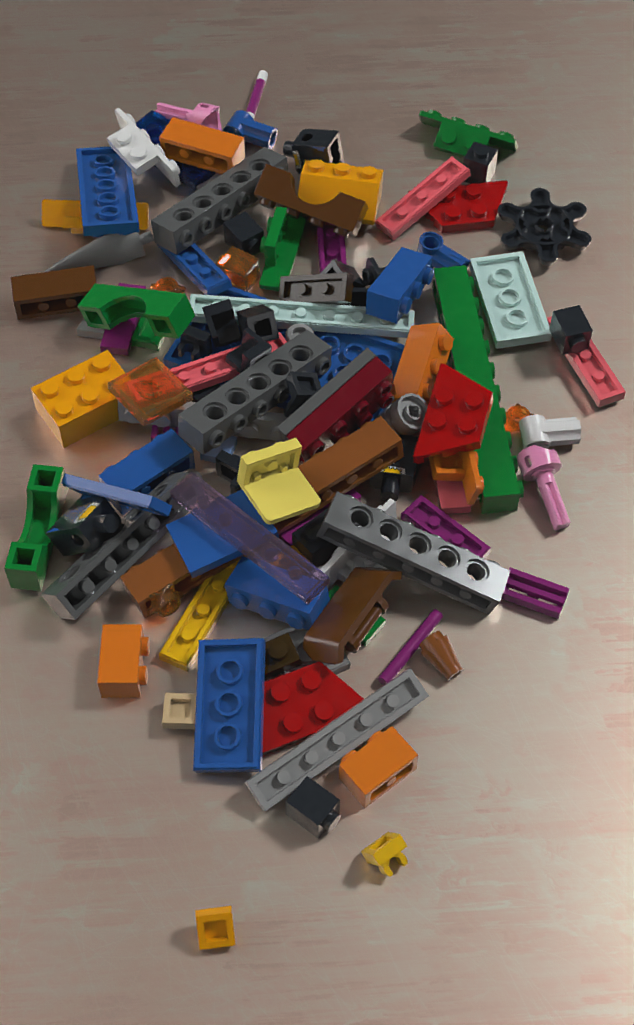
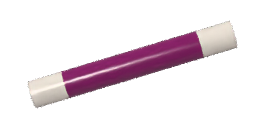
(257, 93)

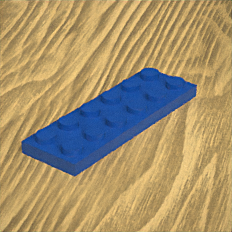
(106, 193)

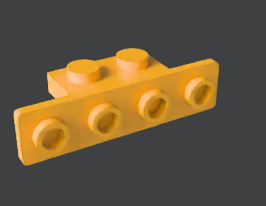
(69, 215)

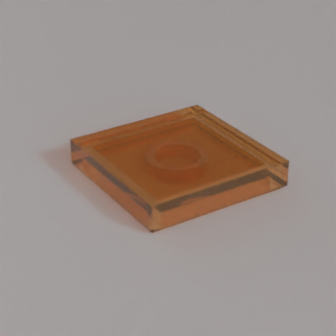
(150, 391)

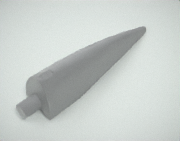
(106, 251)

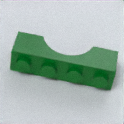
(109, 305)
(31, 554)

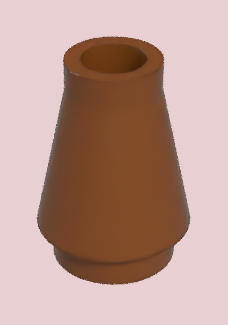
(441, 655)

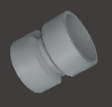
(405, 414)

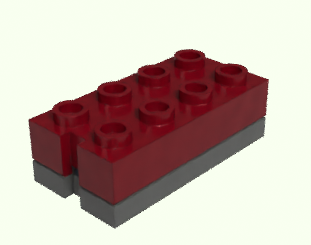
(341, 405)

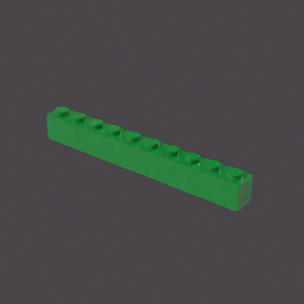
(469, 356)

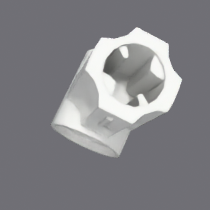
(549, 432)

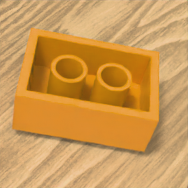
(79, 399)

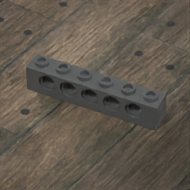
(213, 203)
(251, 392)
(366, 541)
(102, 567)

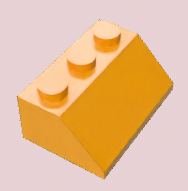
(325, 180)

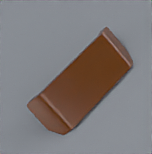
(349, 615)

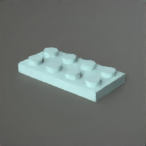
(510, 300)

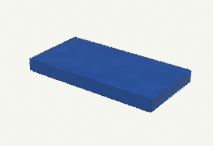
(229, 706)

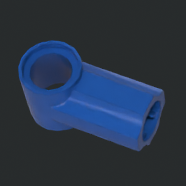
(252, 131)
(442, 256)

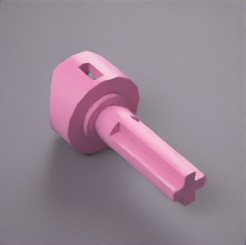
(203, 114)
(543, 467)

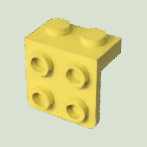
(276, 483)

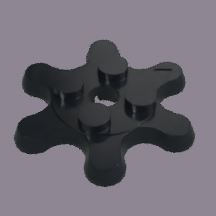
(543, 212)

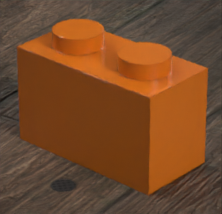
(121, 661)
(377, 766)

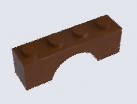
(341, 213)

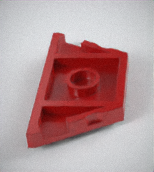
(468, 207)
(454, 416)
(303, 704)

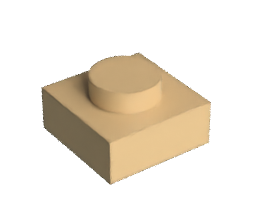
(179, 711)

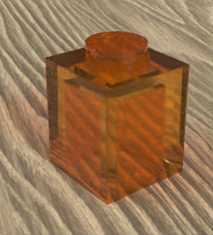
(240, 268)

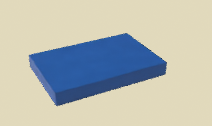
(204, 548)

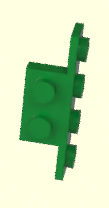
(457, 136)
(280, 247)

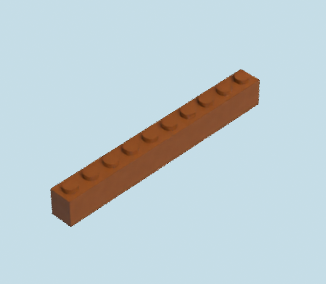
(331, 471)

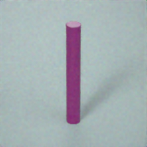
(410, 647)

